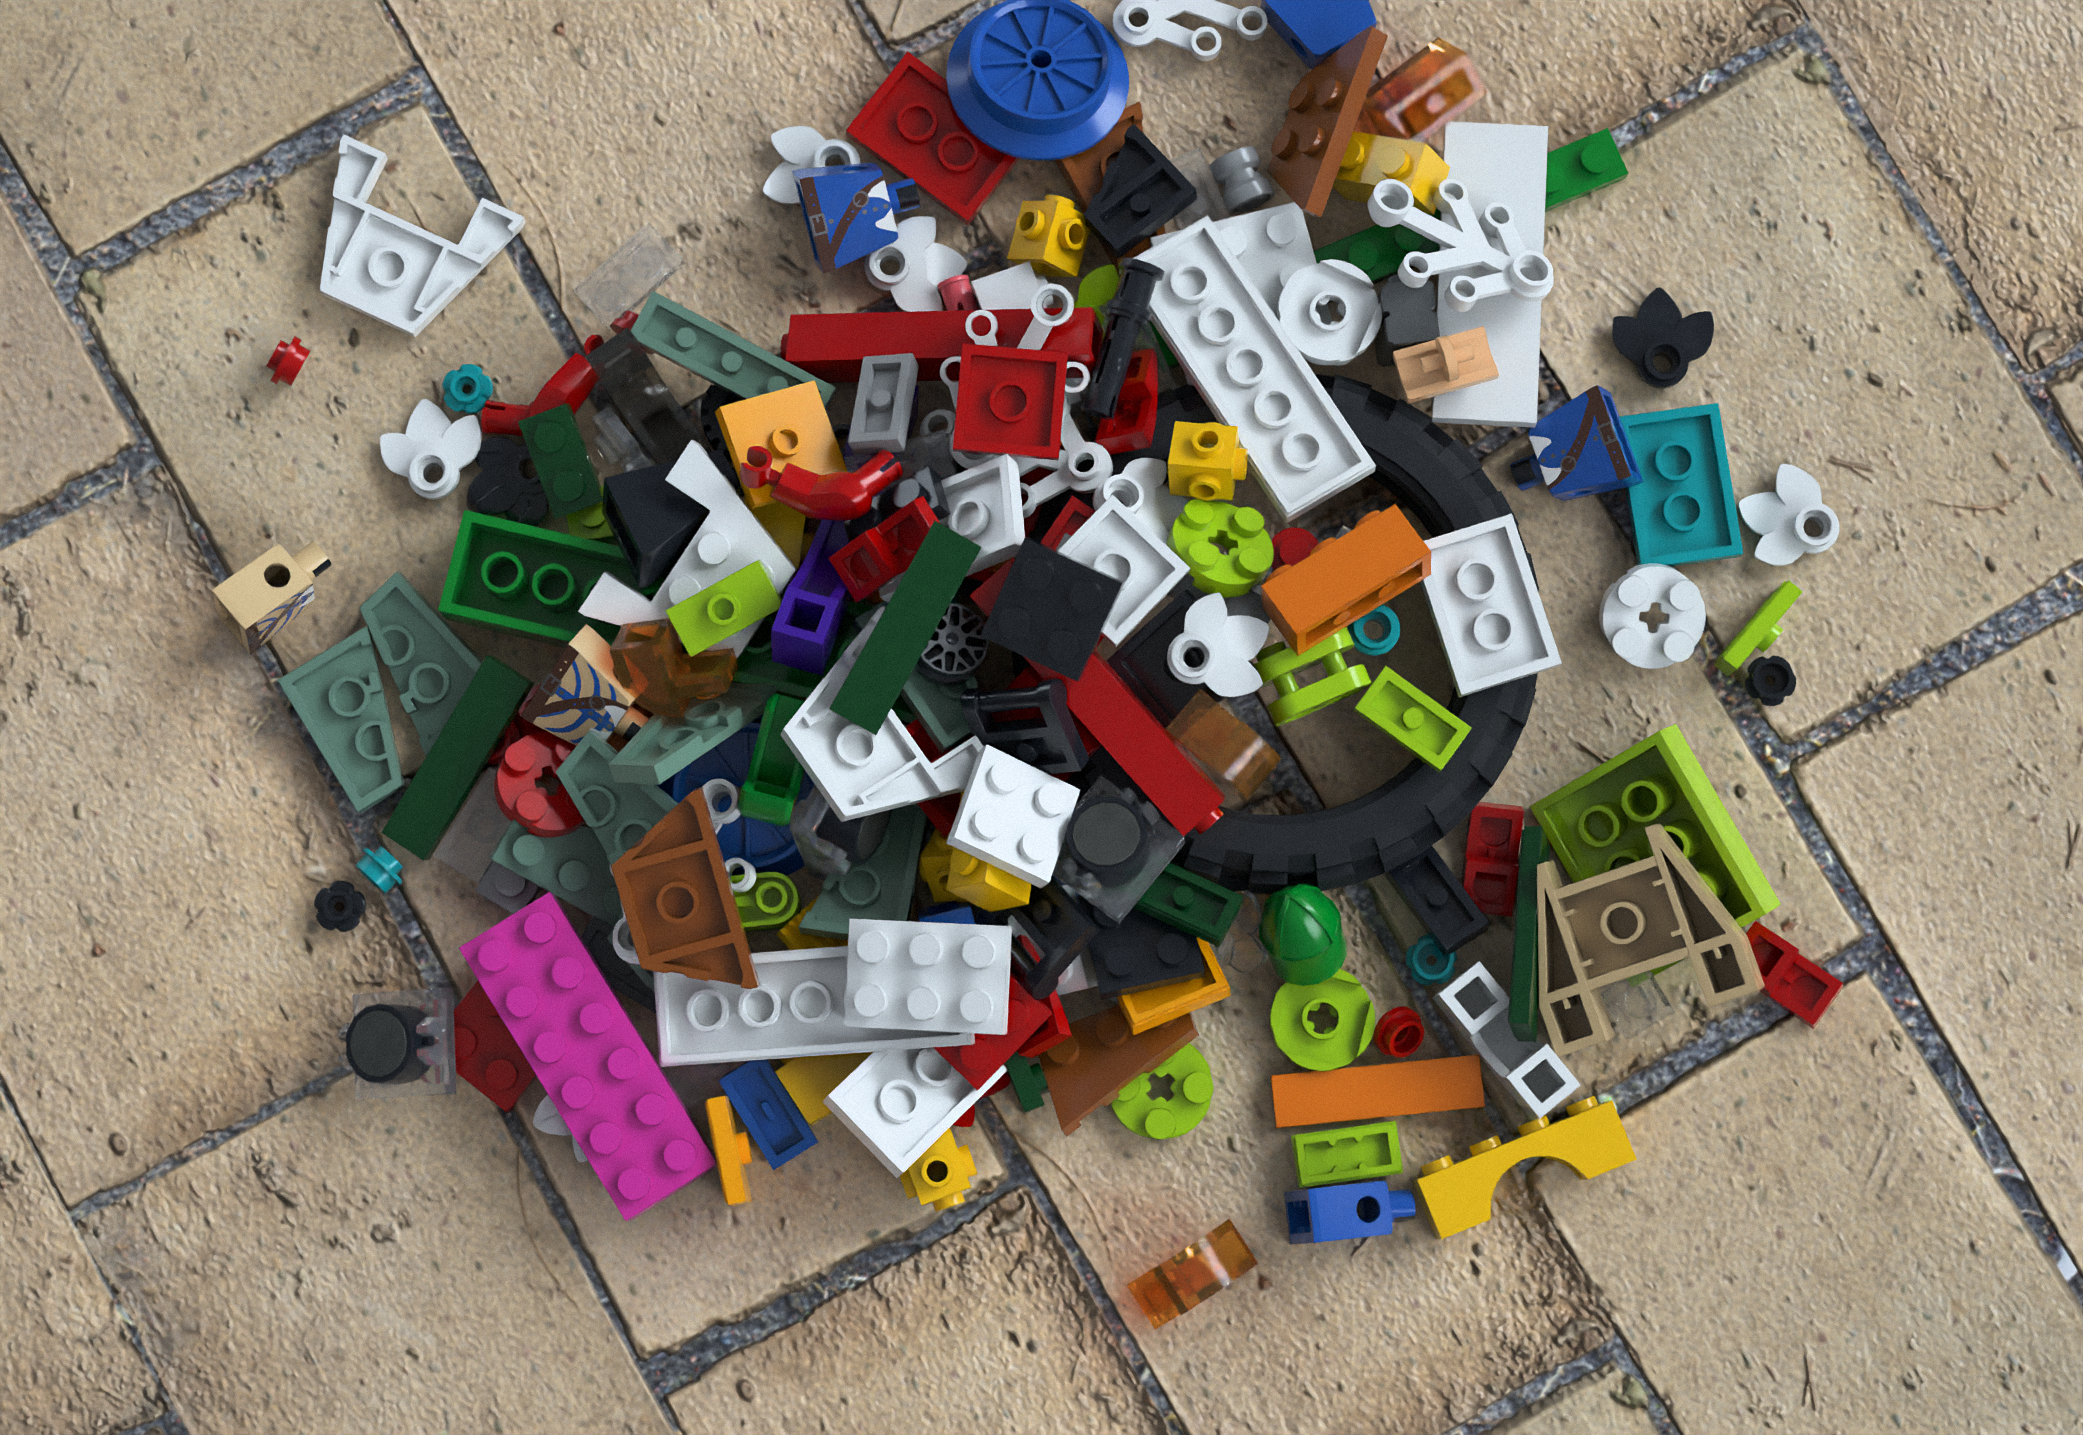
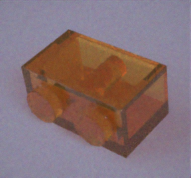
(1424, 93)

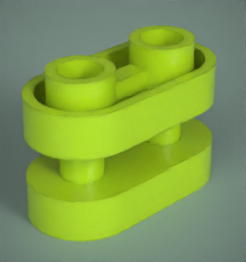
(1279, 664)
(768, 903)

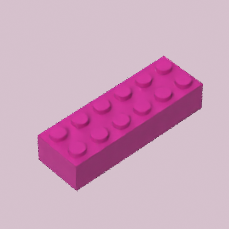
(589, 1056)

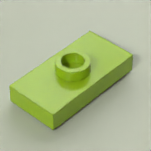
(725, 608)
(1760, 629)
(1346, 1154)

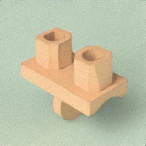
(1445, 365)

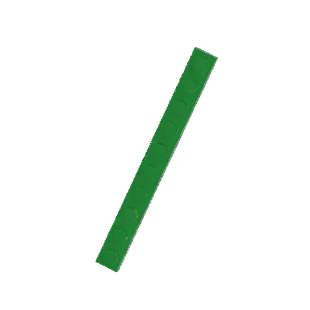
(1379, 250)

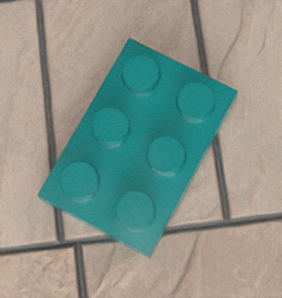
(1687, 495)

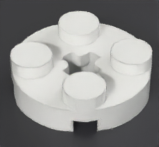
(1356, 302)
(1671, 639)

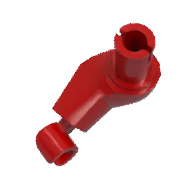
(568, 385)
(827, 496)

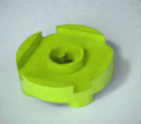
(1235, 529)
(1337, 1044)
(1170, 1118)

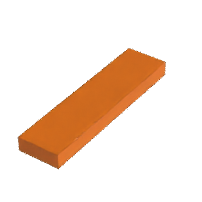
(1377, 1091)

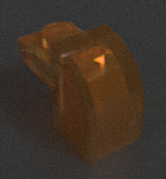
(661, 675)
(1224, 745)
(1192, 1274)

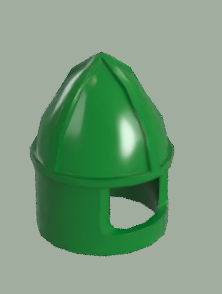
(1302, 935)

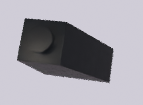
(654, 518)

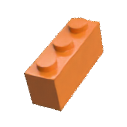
(1345, 578)

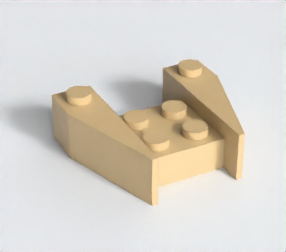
(1627, 926)

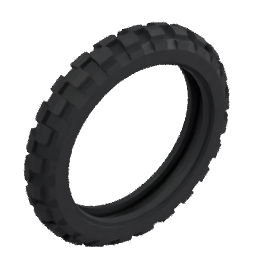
(1416, 806)

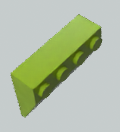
(1604, 815)

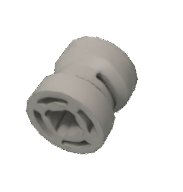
(1243, 185)

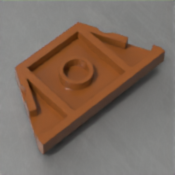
(1322, 121)
(683, 900)

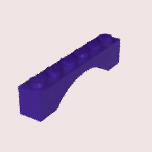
(817, 595)

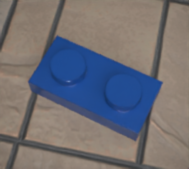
(768, 1111)

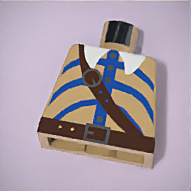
(257, 609)
(584, 694)

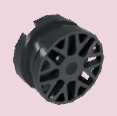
(953, 649)

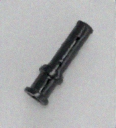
(1126, 315)

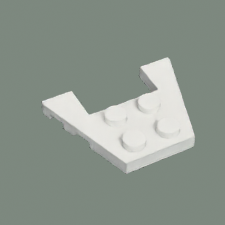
(391, 265)
(722, 546)
(865, 770)

